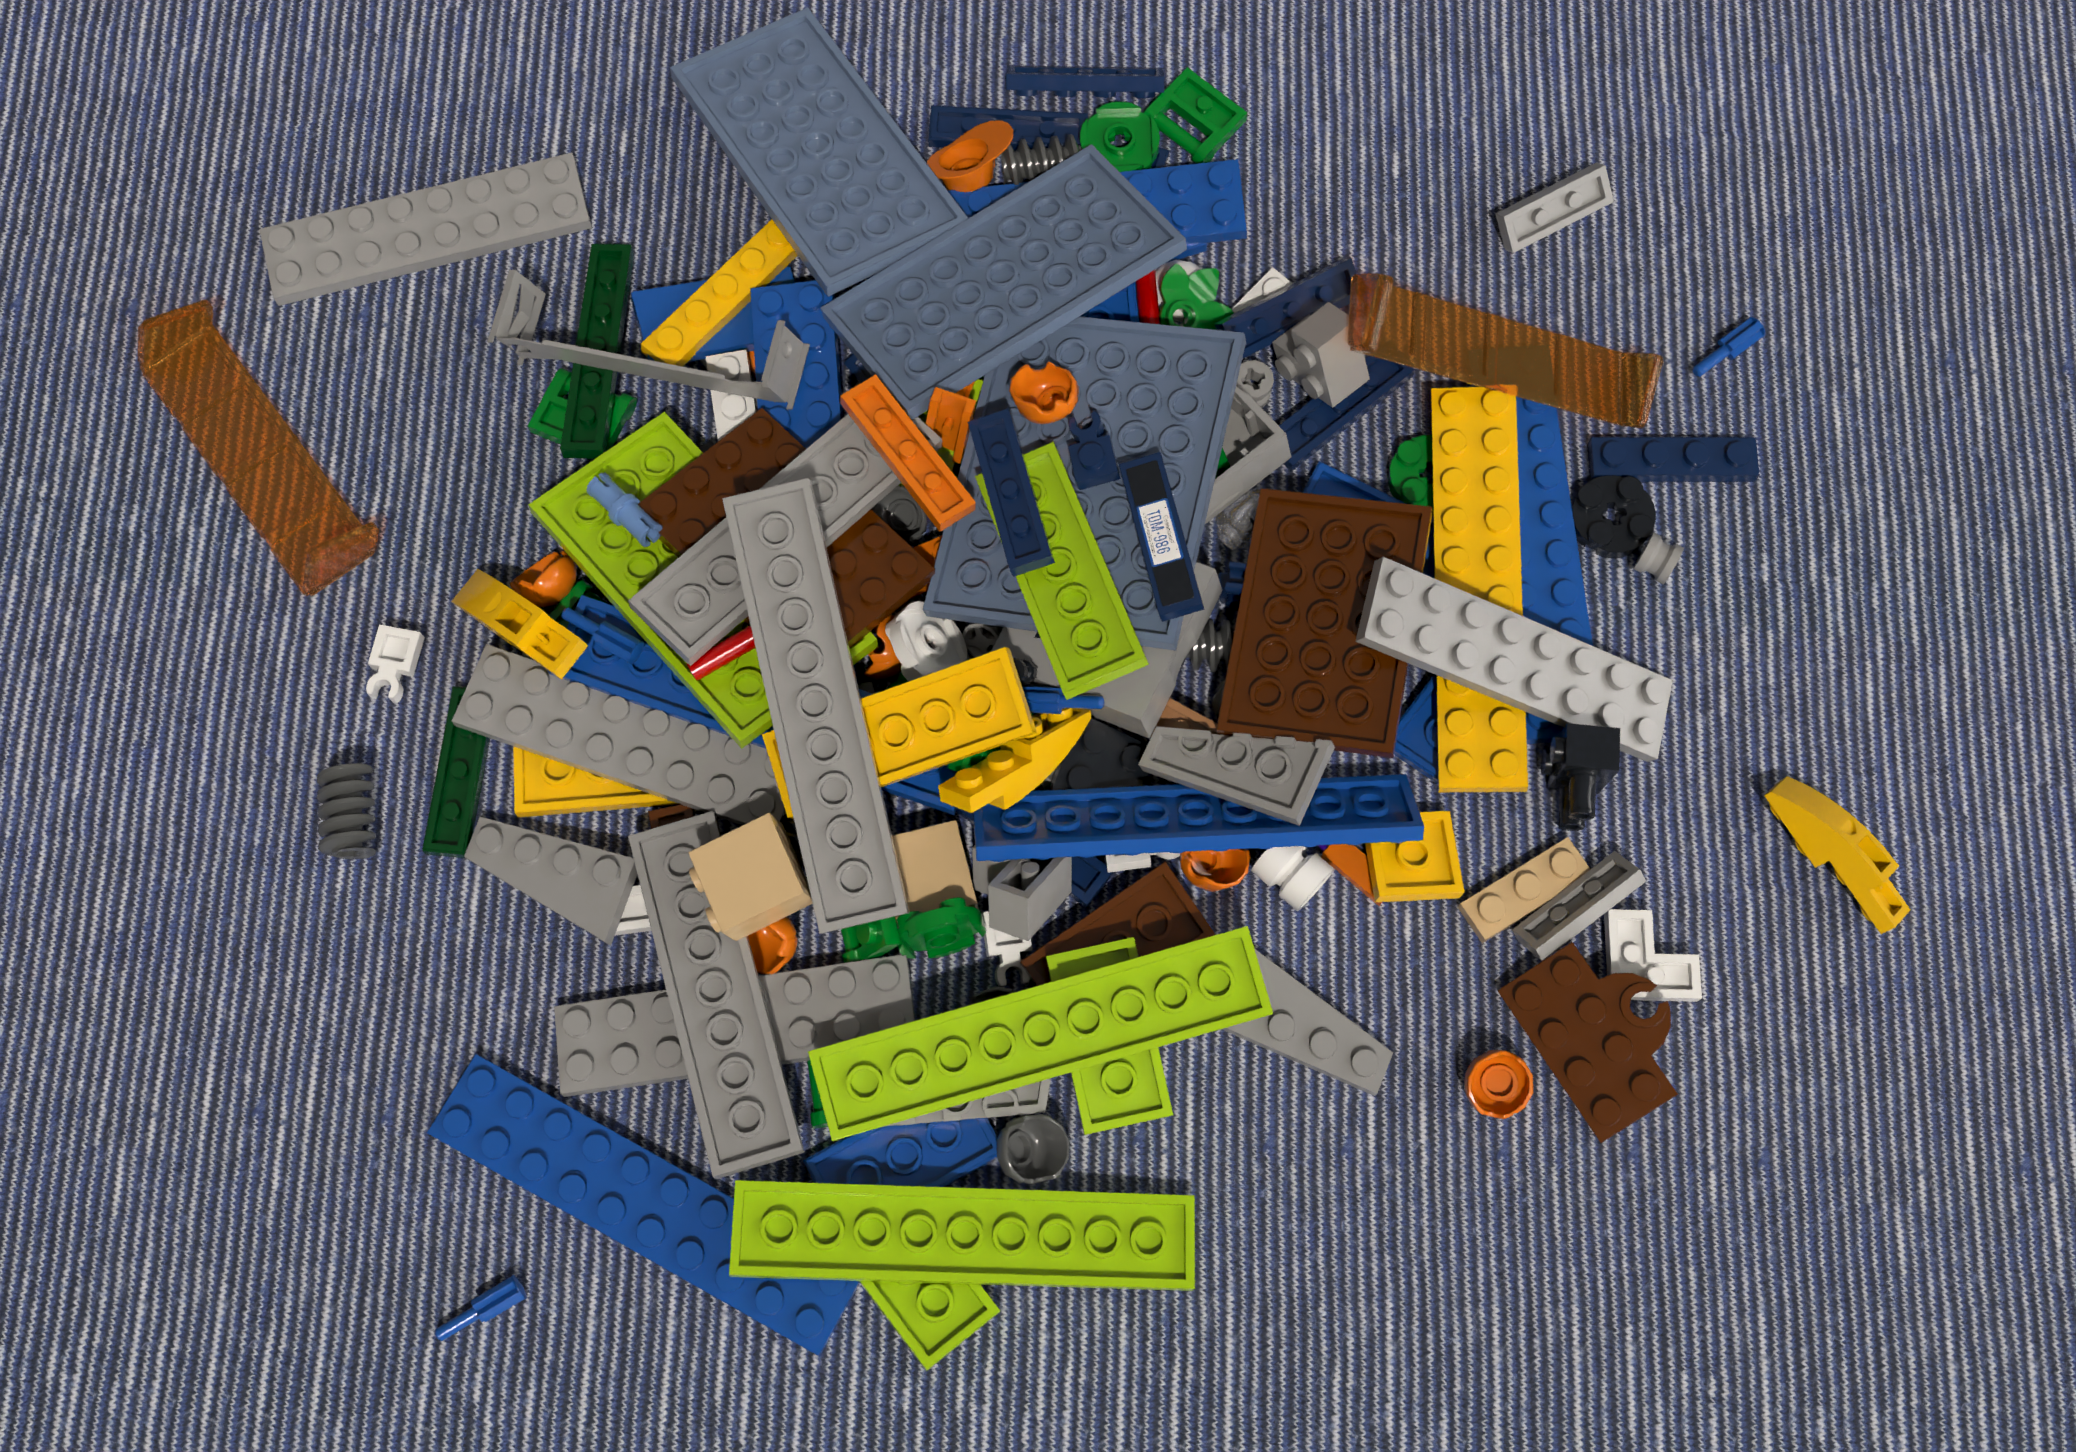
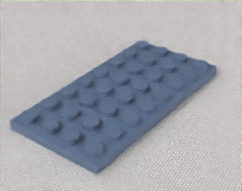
(817, 150)
(1003, 279)

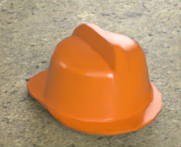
(970, 159)

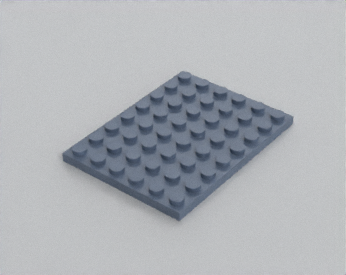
(1154, 394)

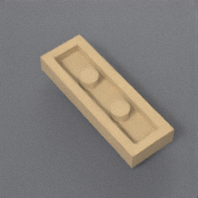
(1523, 890)

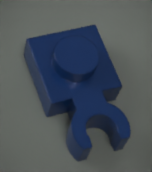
(1093, 455)

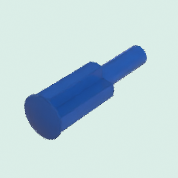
(1732, 344)
(607, 636)
(1053, 700)
(485, 1306)

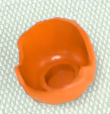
(1045, 393)
(547, 580)
(883, 658)
(1215, 869)
(773, 946)
(1498, 1084)

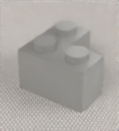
(1319, 356)
(1022, 891)

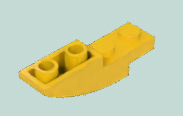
(520, 623)
(1019, 765)
(1832, 834)

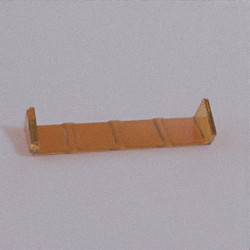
(1500, 353)
(252, 448)

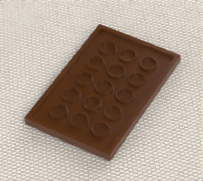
(868, 562)
(1299, 620)

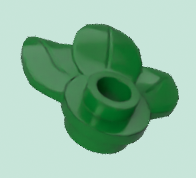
(1193, 297)

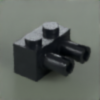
(1579, 767)

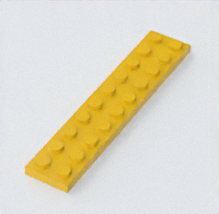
(1480, 553)

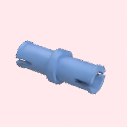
(624, 509)

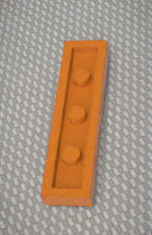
(907, 453)

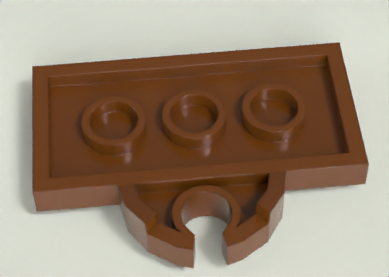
(1150, 910)
(1594, 1038)

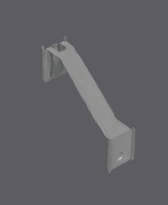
(779, 378)

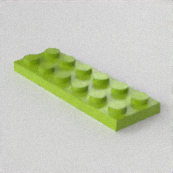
(1075, 597)

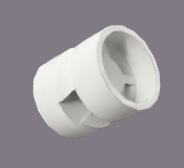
(1294, 872)

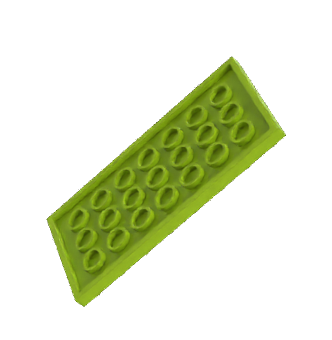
(623, 566)

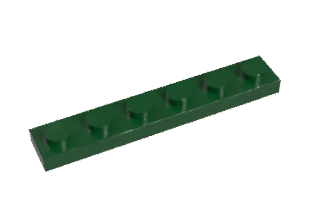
(599, 329)

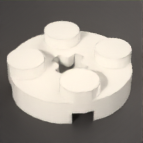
(909, 638)

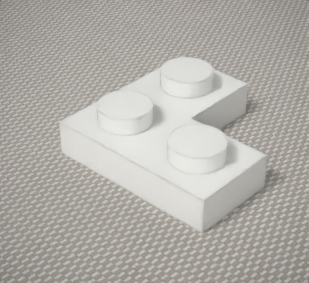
(1631, 950)

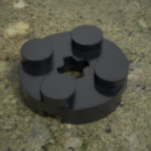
(1624, 496)

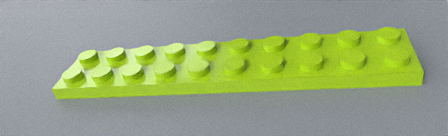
(1039, 1033)
(962, 1235)

